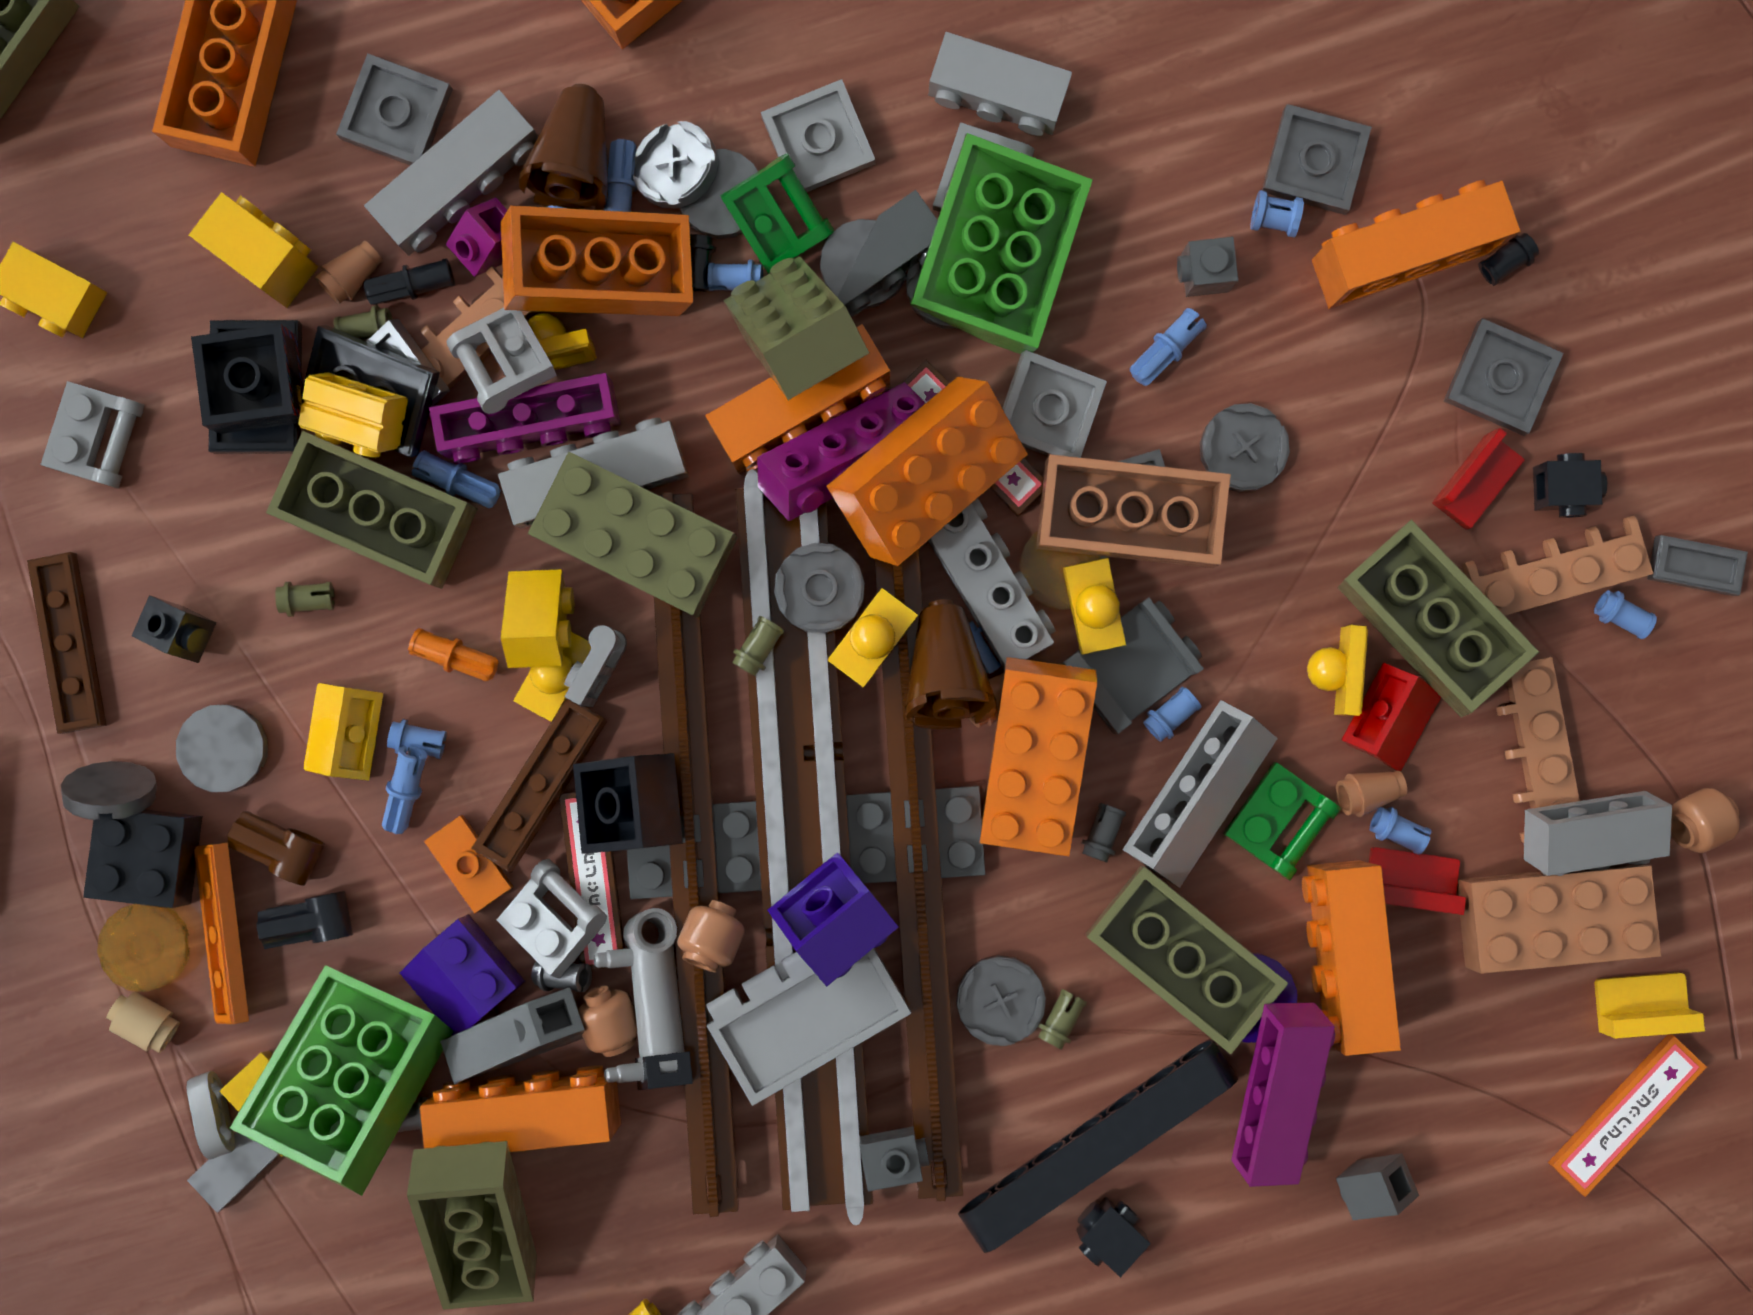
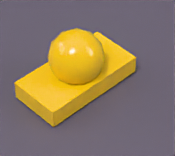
(562, 347)
(1094, 606)
(872, 637)
(1342, 670)
(544, 686)

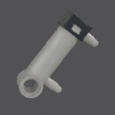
(656, 1004)

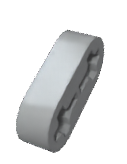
(210, 1115)

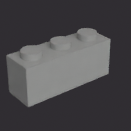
(998, 84)
(1597, 833)

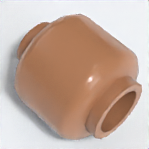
(1704, 820)
(711, 936)
(608, 1021)

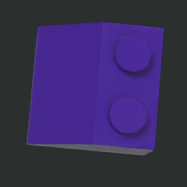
(832, 919)
(461, 975)

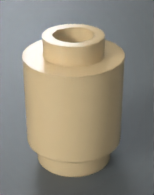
(142, 1022)

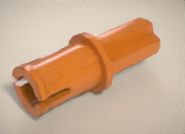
(452, 655)

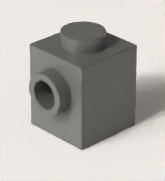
(1208, 266)
(893, 1158)
(1377, 1187)

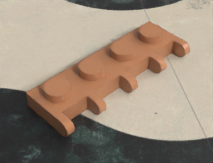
(437, 351)
(1565, 574)
(1540, 736)

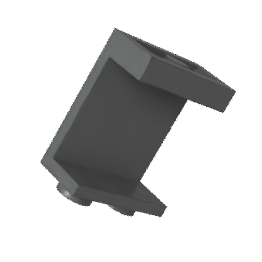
(1143, 669)

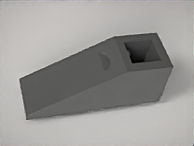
(893, 246)
(514, 1036)

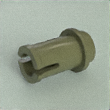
(363, 324)
(304, 598)
(757, 646)
(1061, 1023)

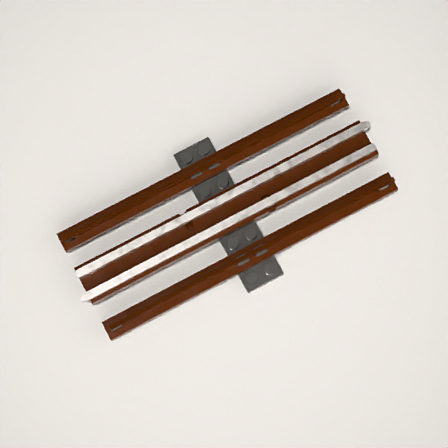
(780, 840)

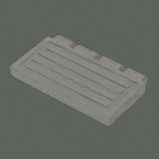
(800, 1022)

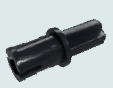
(409, 282)

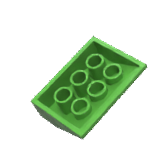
(1001, 244)
(343, 1079)

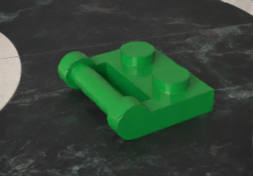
(764, 221)
(1269, 812)

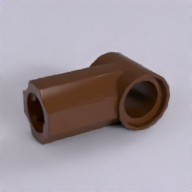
(286, 852)

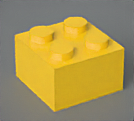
(255, 247)

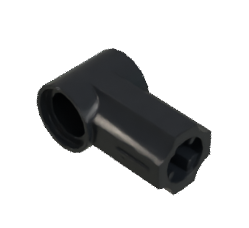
(316, 919)

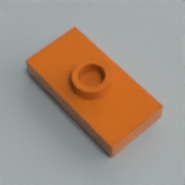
(472, 874)

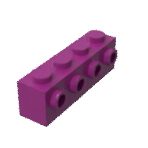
(540, 414)
(800, 469)
(1282, 1093)

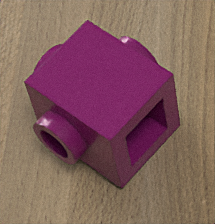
(478, 237)

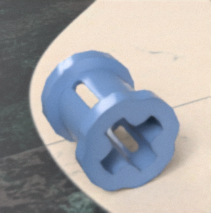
(1277, 214)

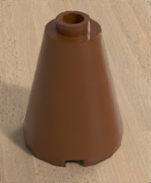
(570, 153)
(947, 671)

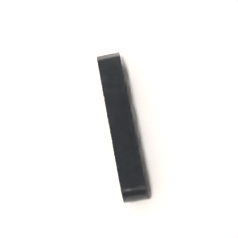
(1098, 1146)

